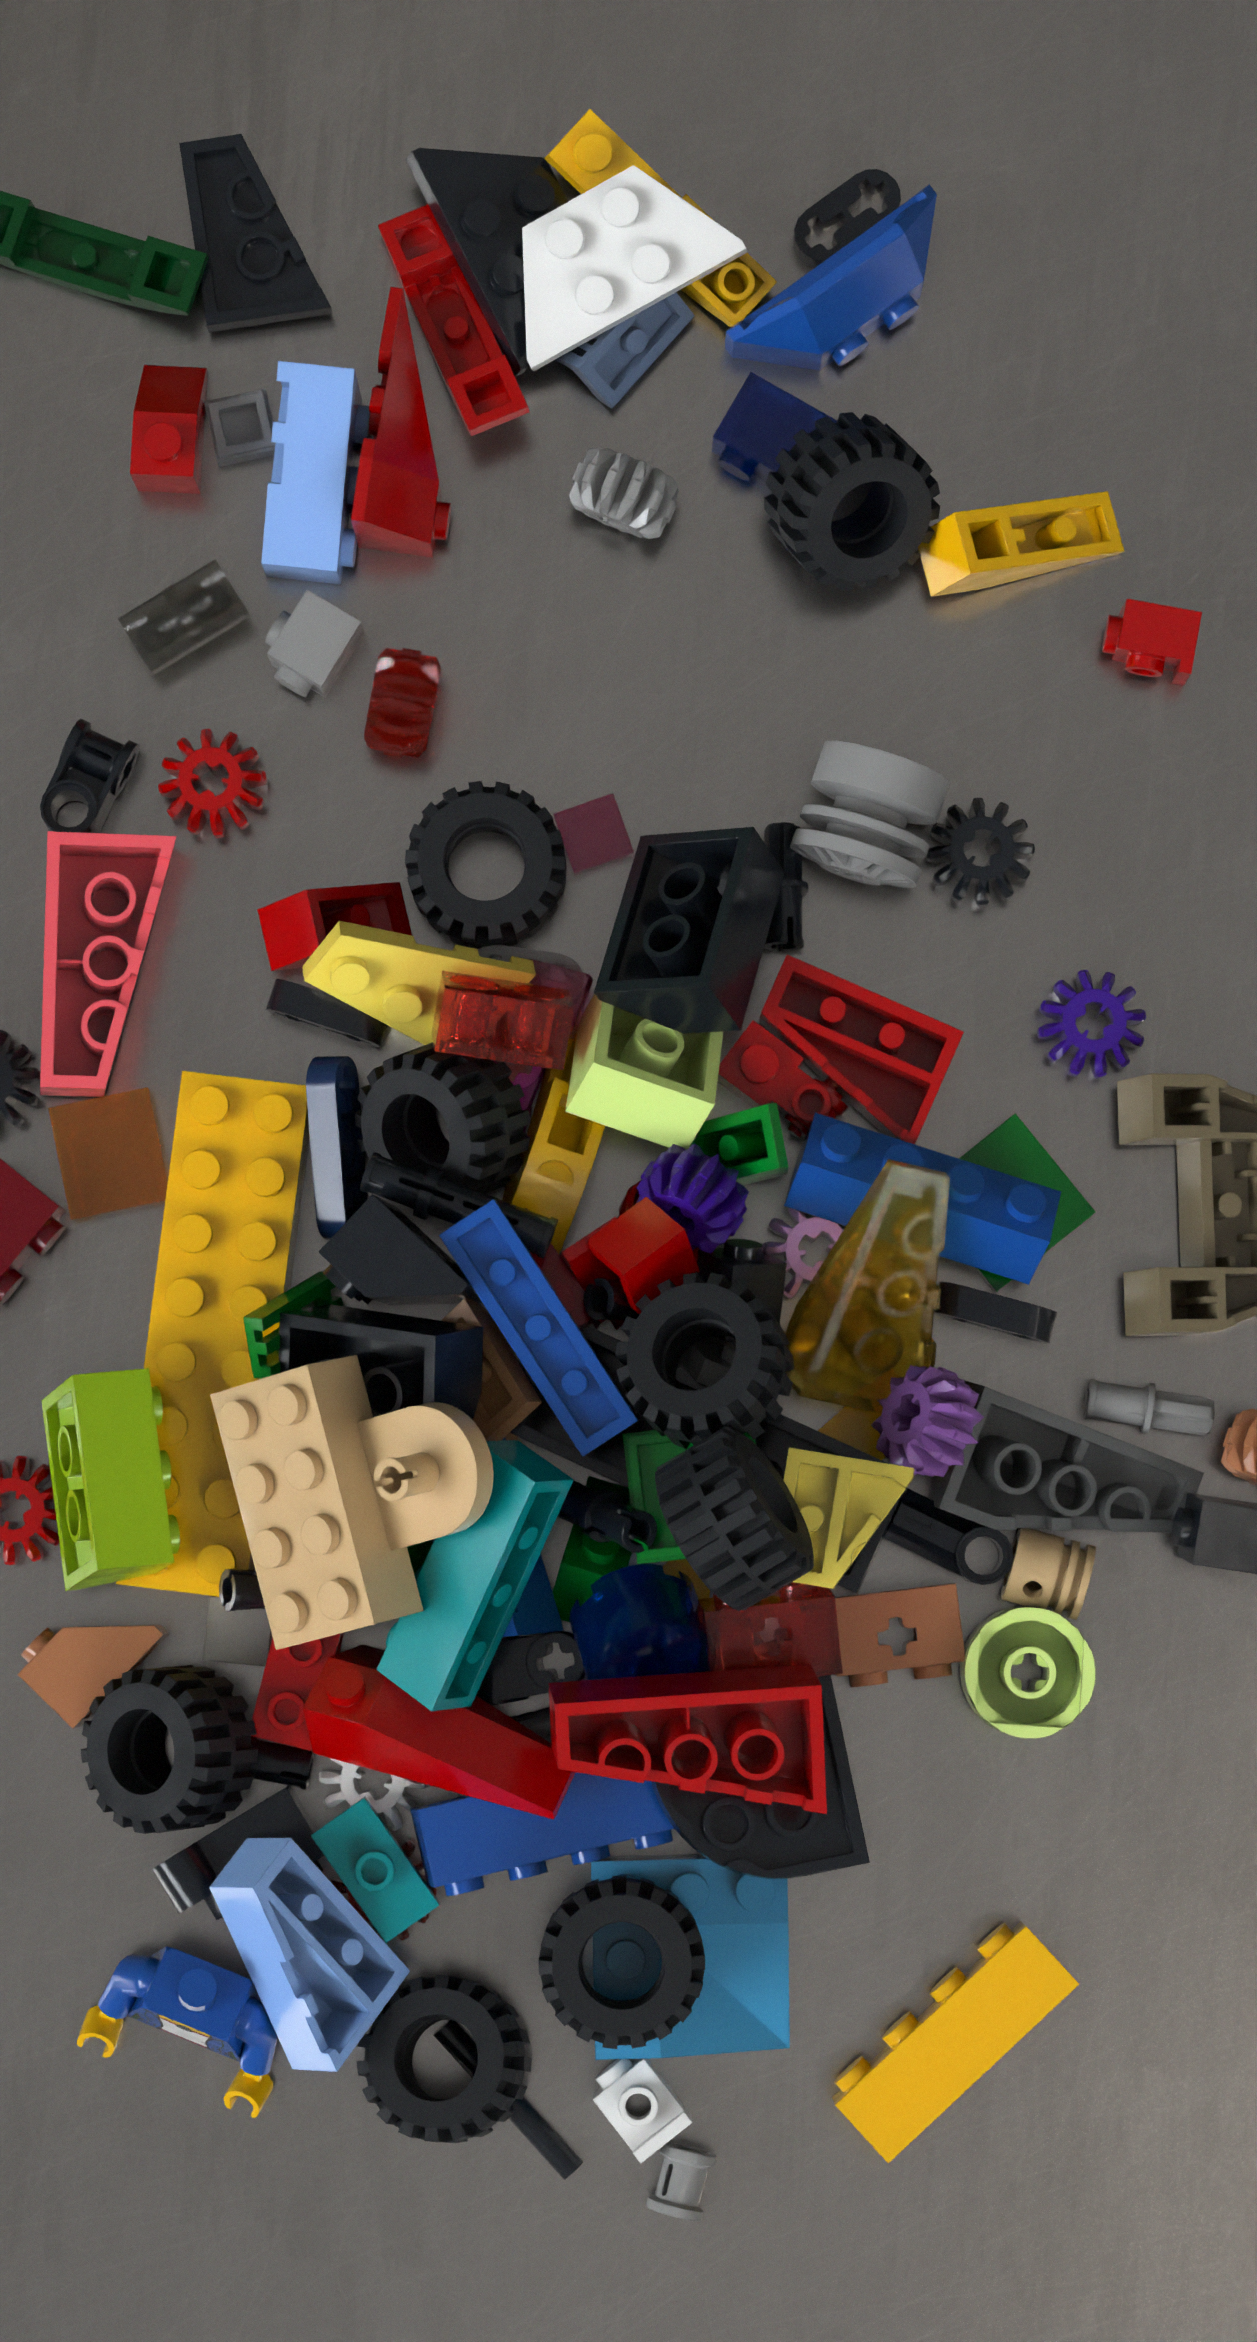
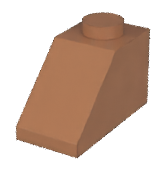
(80, 1660)

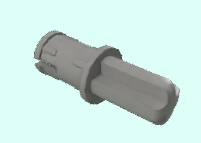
(1149, 1408)

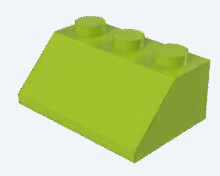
(109, 1478)

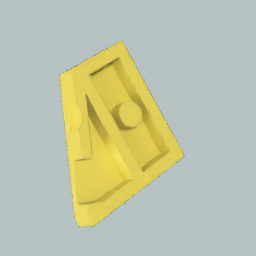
(841, 1506)

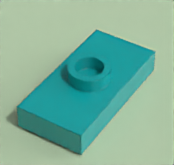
(375, 1869)

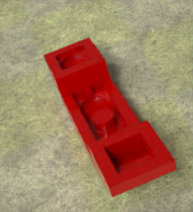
(452, 322)

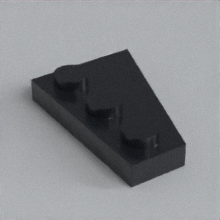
(254, 259)

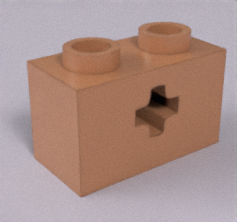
(927, 1610)

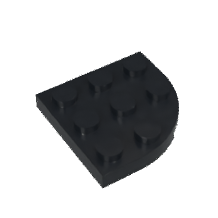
(778, 1837)

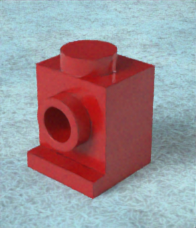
(1153, 639)

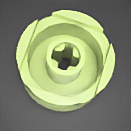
(1049, 1701)

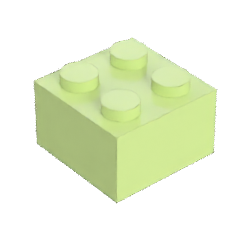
(642, 1075)

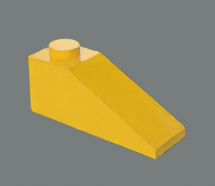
(1018, 542)

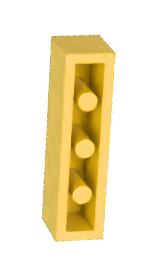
(953, 2040)

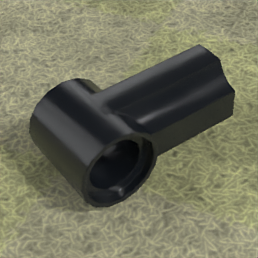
(944, 1537)

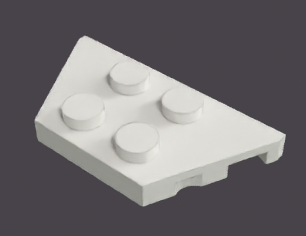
(612, 259)

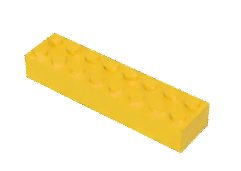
(219, 1258)

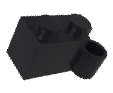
(194, 1869)

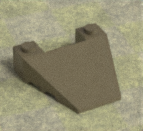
(1216, 1203)

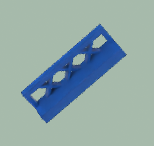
(538, 1327)

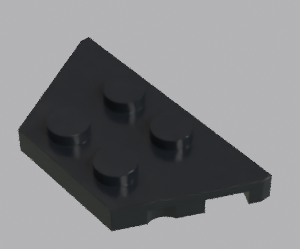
(481, 212)

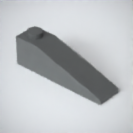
(1058, 1475)

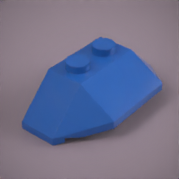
(845, 296)

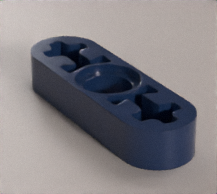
(335, 1153)

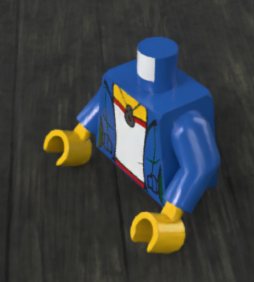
(195, 2004)

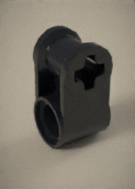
(91, 772)
(519, 1667)

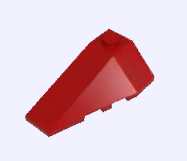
(397, 476)
(467, 1750)

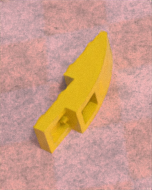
(595, 154)
(557, 1156)

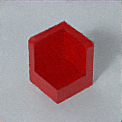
(644, 1250)

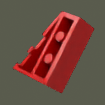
(869, 1046)

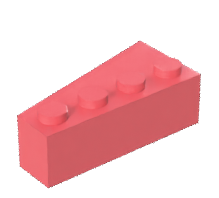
(95, 938)

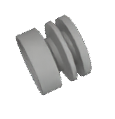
(872, 804)

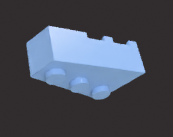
(313, 473)
(305, 1951)

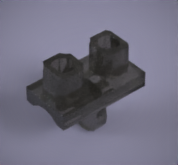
(184, 617)

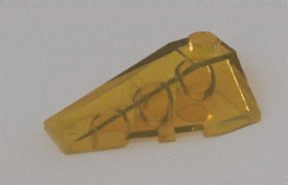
(874, 1293)

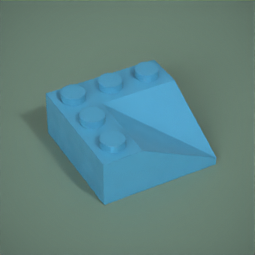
(744, 1950)

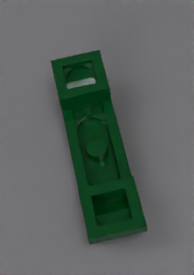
(98, 260)

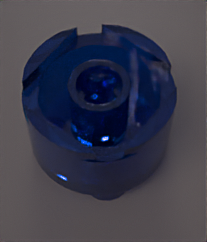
(640, 1625)

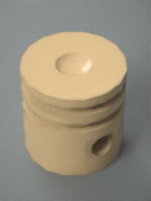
(1048, 1572)

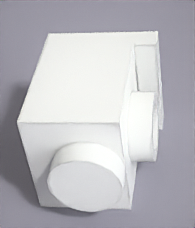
(662, 2122)

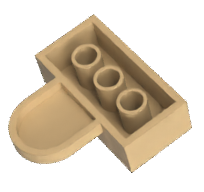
(344, 1494)

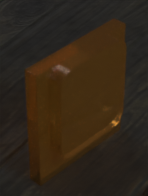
(109, 1153)

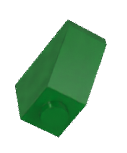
(747, 1142)

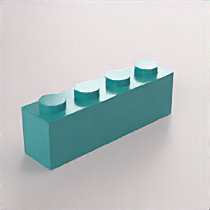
(475, 1583)

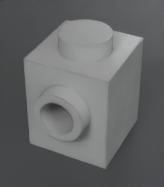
(312, 645)

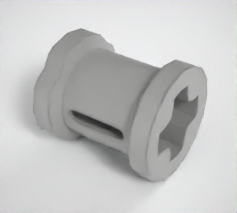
(681, 2182)

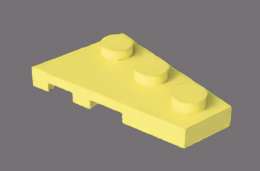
(395, 976)

